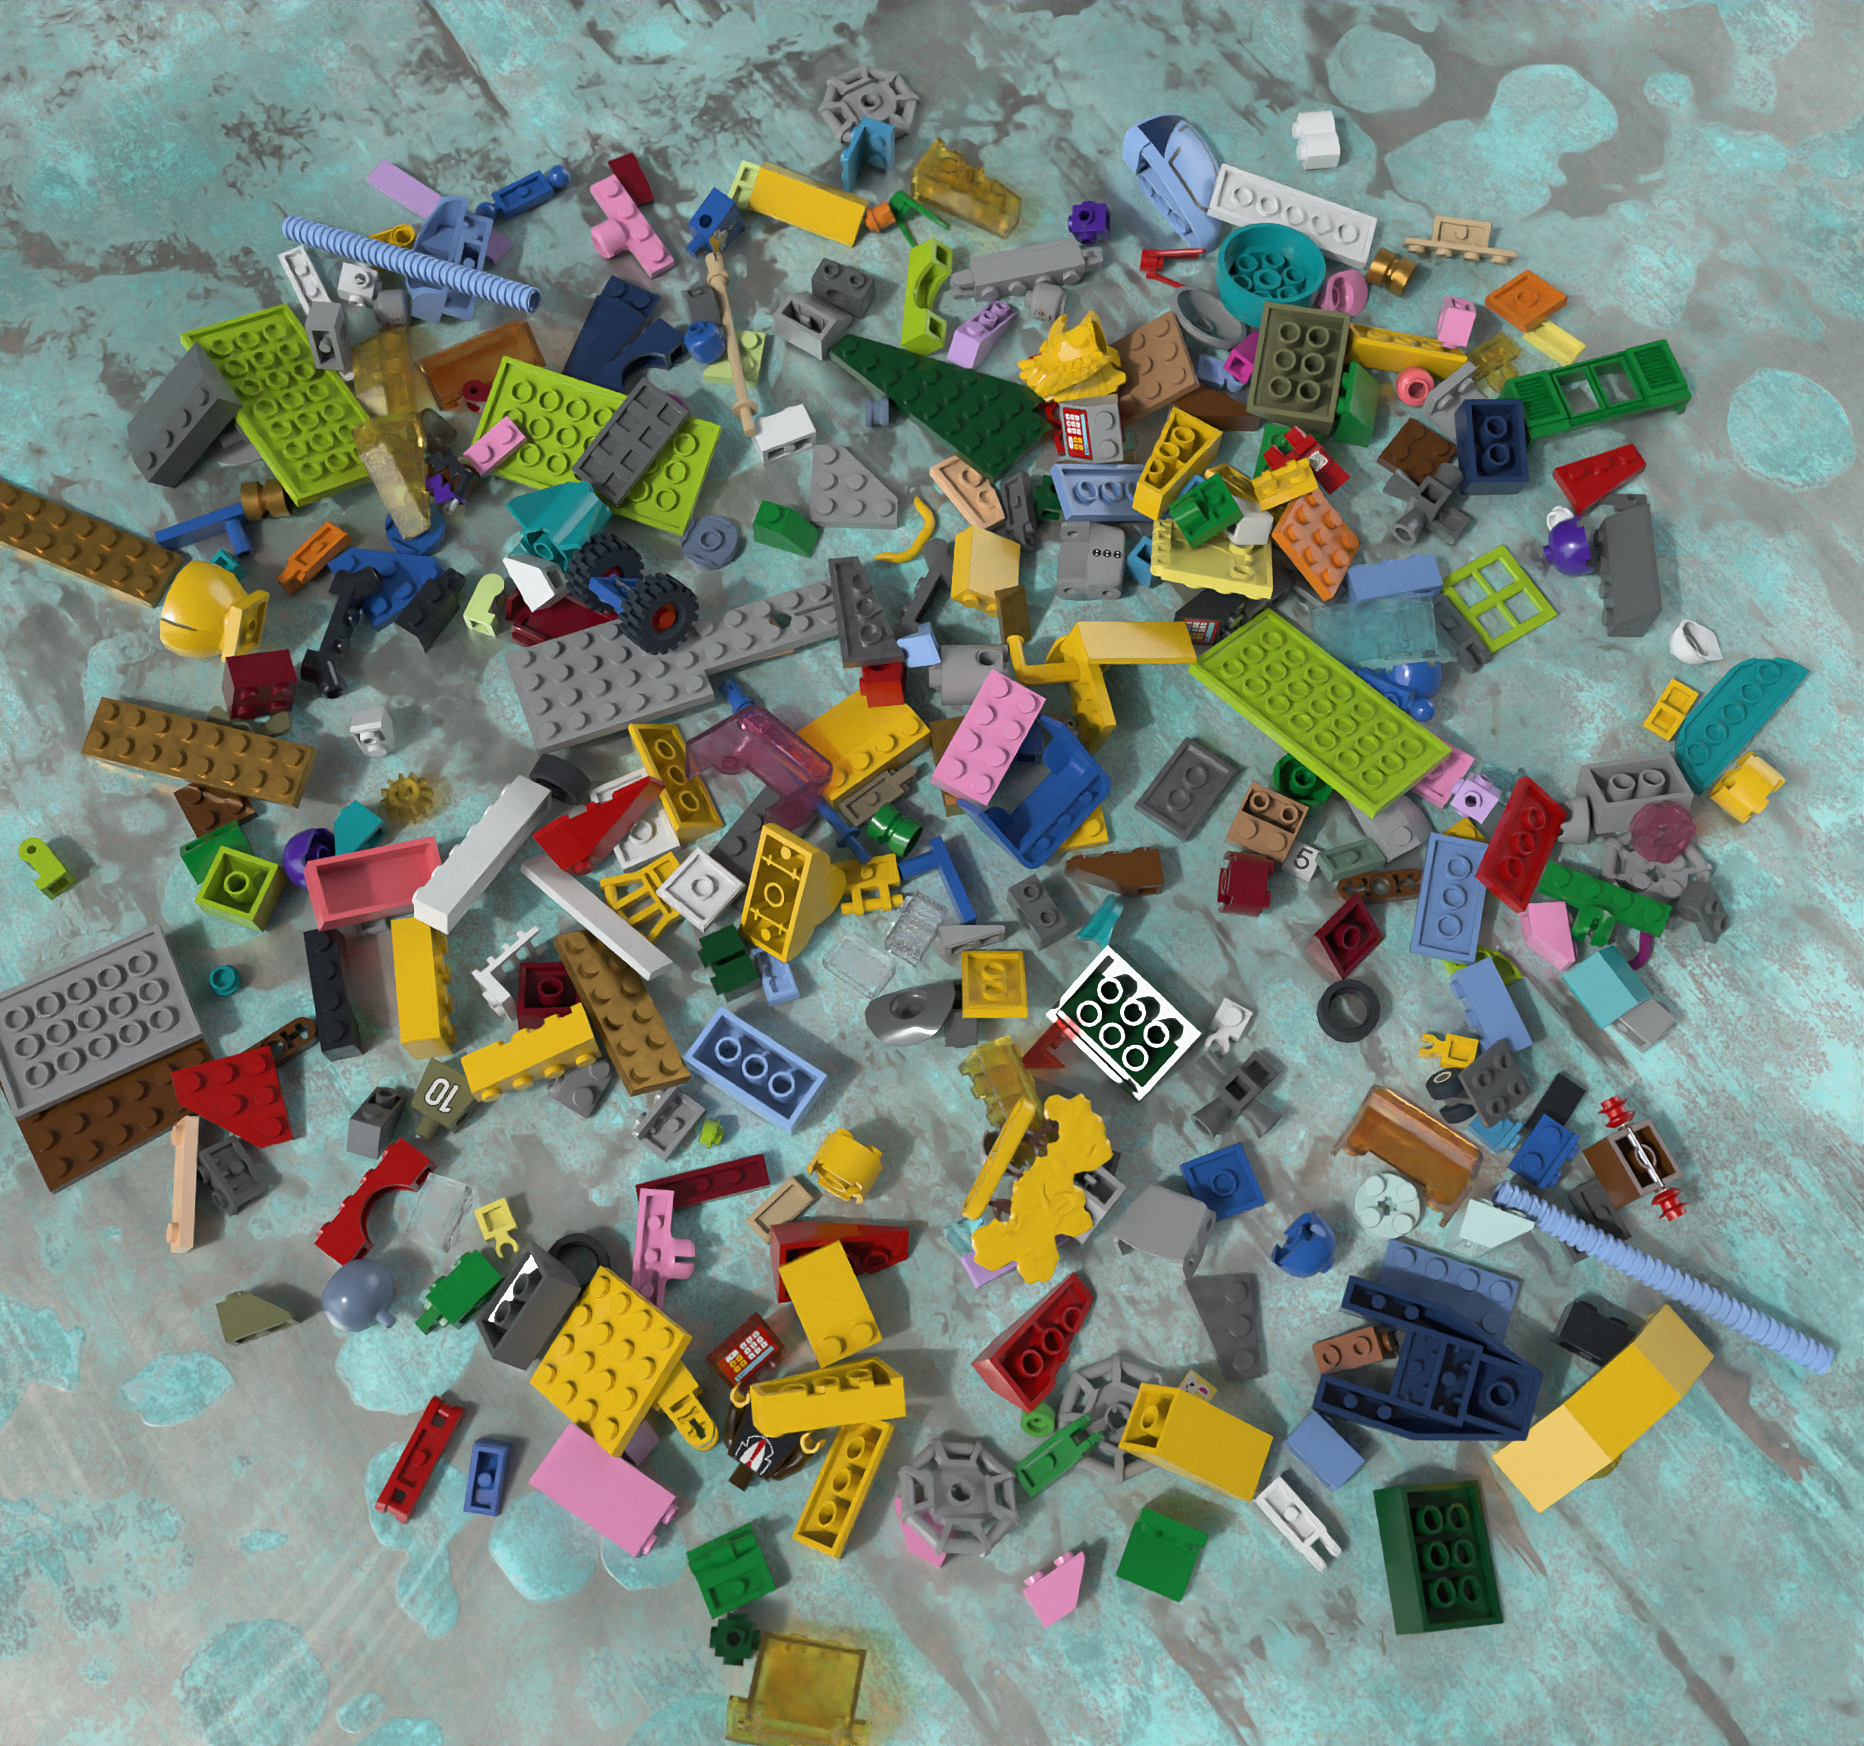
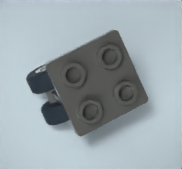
(1487, 1086)

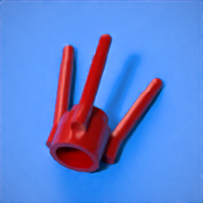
(1153, 261)

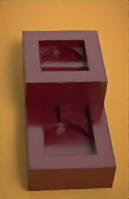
(632, 179)

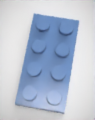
(1098, 491)
(1449, 900)
(1472, 1292)

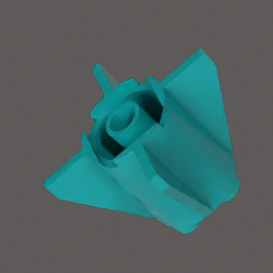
(558, 521)

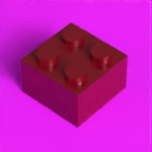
(259, 684)

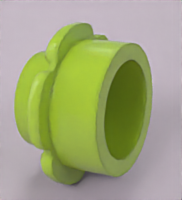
(711, 1133)

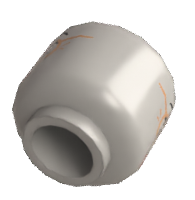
(1045, 302)
(393, 307)

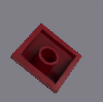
(1345, 938)

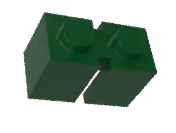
(730, 964)

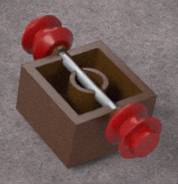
(1635, 1162)

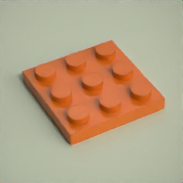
(1316, 541)

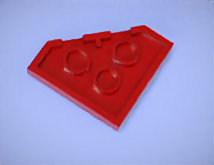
(238, 1095)

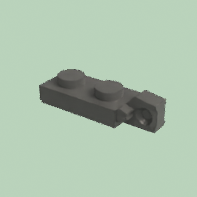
(1019, 510)

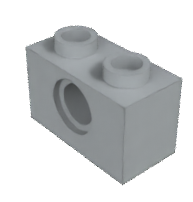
(328, 335)

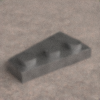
(1229, 1322)

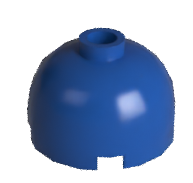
(1419, 676)
(1307, 1248)

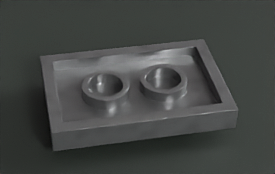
(1185, 789)

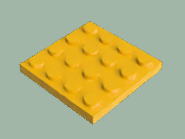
(610, 1361)

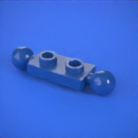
(524, 193)
(1400, 695)

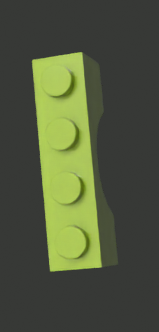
(927, 270)

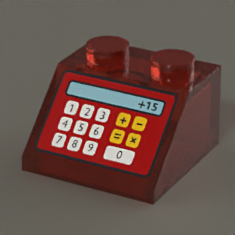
(747, 1354)

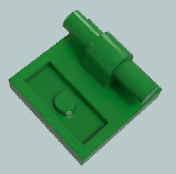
(731, 1571)

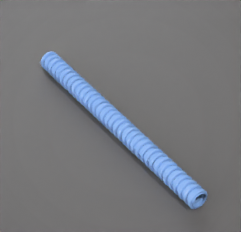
(412, 264)
(1670, 1281)

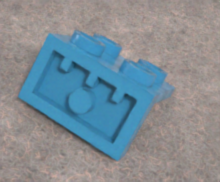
(870, 143)

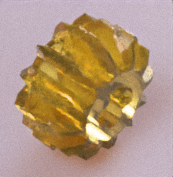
(395, 798)

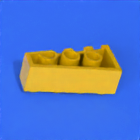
(1182, 450)

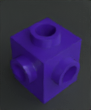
(1090, 222)

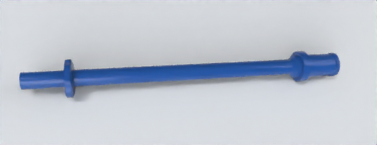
(847, 836)

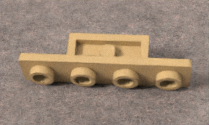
(1459, 238)

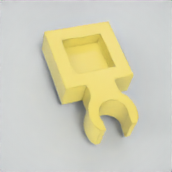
(496, 1223)

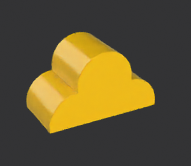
(788, 893)

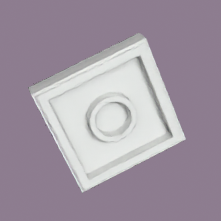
(701, 889)

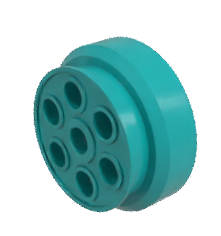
(1267, 265)

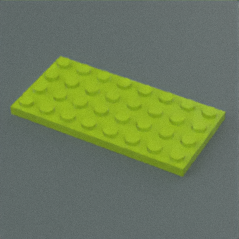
(289, 408)
(563, 419)
(1320, 712)

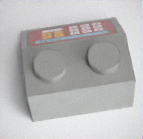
(1092, 429)

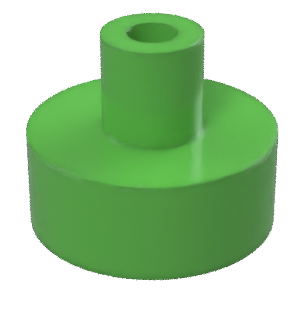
(1038, 1422)

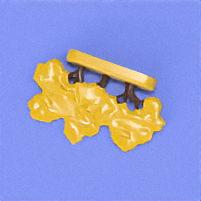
(1042, 1197)

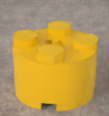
(1746, 787)
(846, 1166)

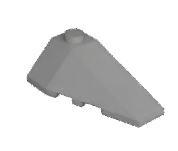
(1395, 829)

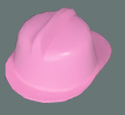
(1343, 293)

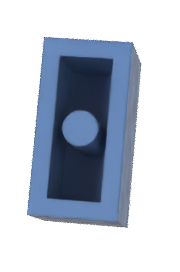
(1324, 1450)

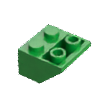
(1355, 407)

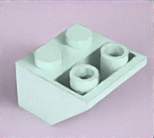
(1481, 1228)

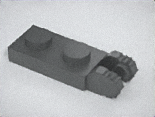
(1458, 635)

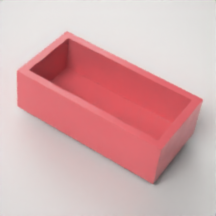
(369, 882)

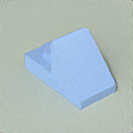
(920, 647)

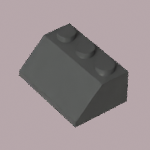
(527, 1307)

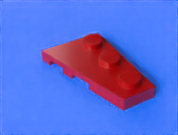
(1595, 477)

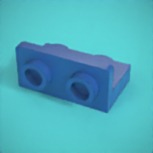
(1544, 1153)

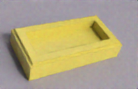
(1555, 342)

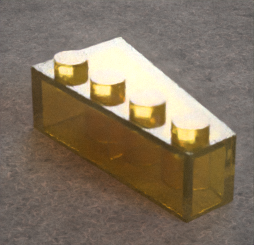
(1001, 1082)

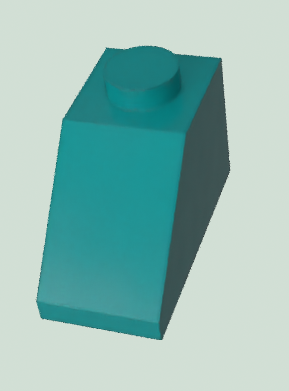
(357, 829)

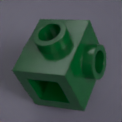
(1048, 506)
(749, 1640)

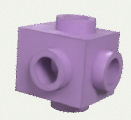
(1474, 796)

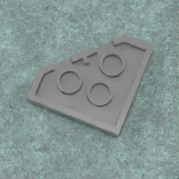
(848, 493)

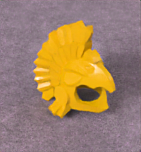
(1074, 363)

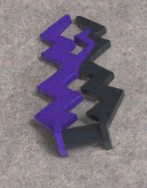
(442, 492)

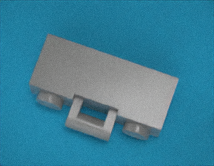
(1644, 1023)

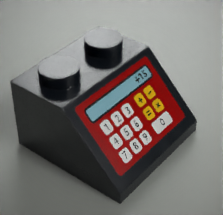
(1211, 616)

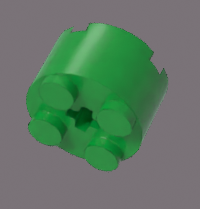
(1312, 791)

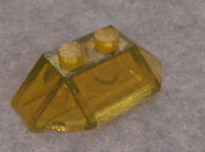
(385, 371)

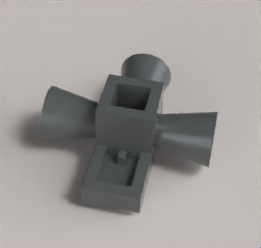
(1428, 505)
(1234, 1094)

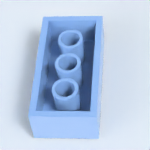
(756, 1071)

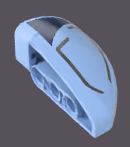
(1176, 175)

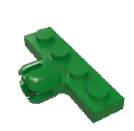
(1602, 905)

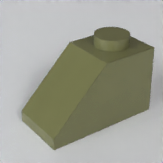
(250, 1318)

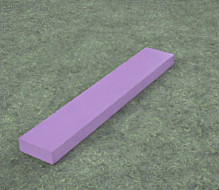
(423, 201)

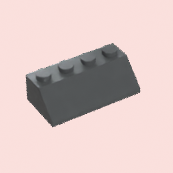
(1628, 572)

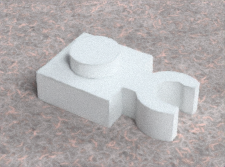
(1227, 1023)

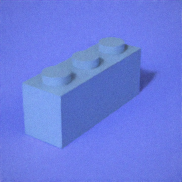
(1415, 574)
(1489, 1006)

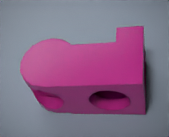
(1242, 358)

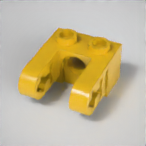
(681, 1404)

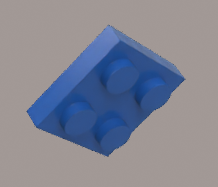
(1223, 1182)

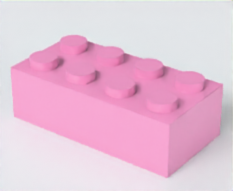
(987, 740)

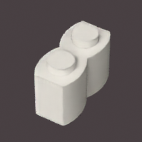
(1316, 139)

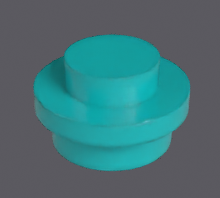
(225, 980)

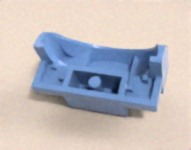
(439, 238)

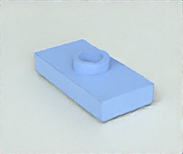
(775, 978)

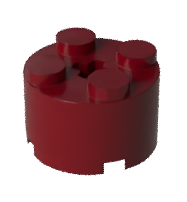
(1244, 884)

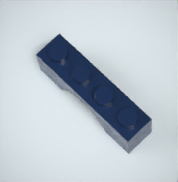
(656, 347)

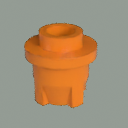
(879, 217)

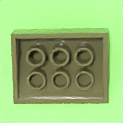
(1298, 366)

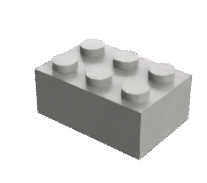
(1624, 786)

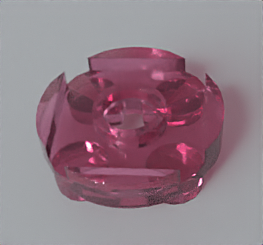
(1674, 841)

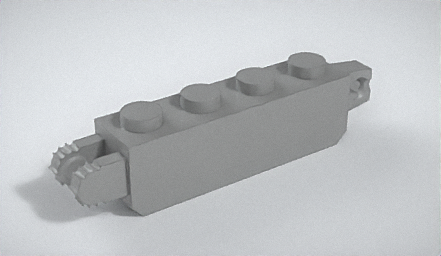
(1021, 268)

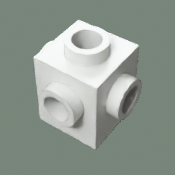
(359, 284)

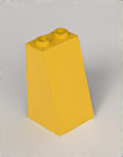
(1196, 1441)

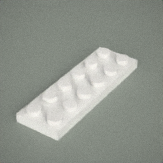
(1251, 199)

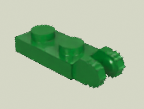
(1056, 1456)

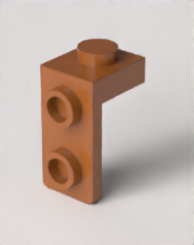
(1354, 1350)

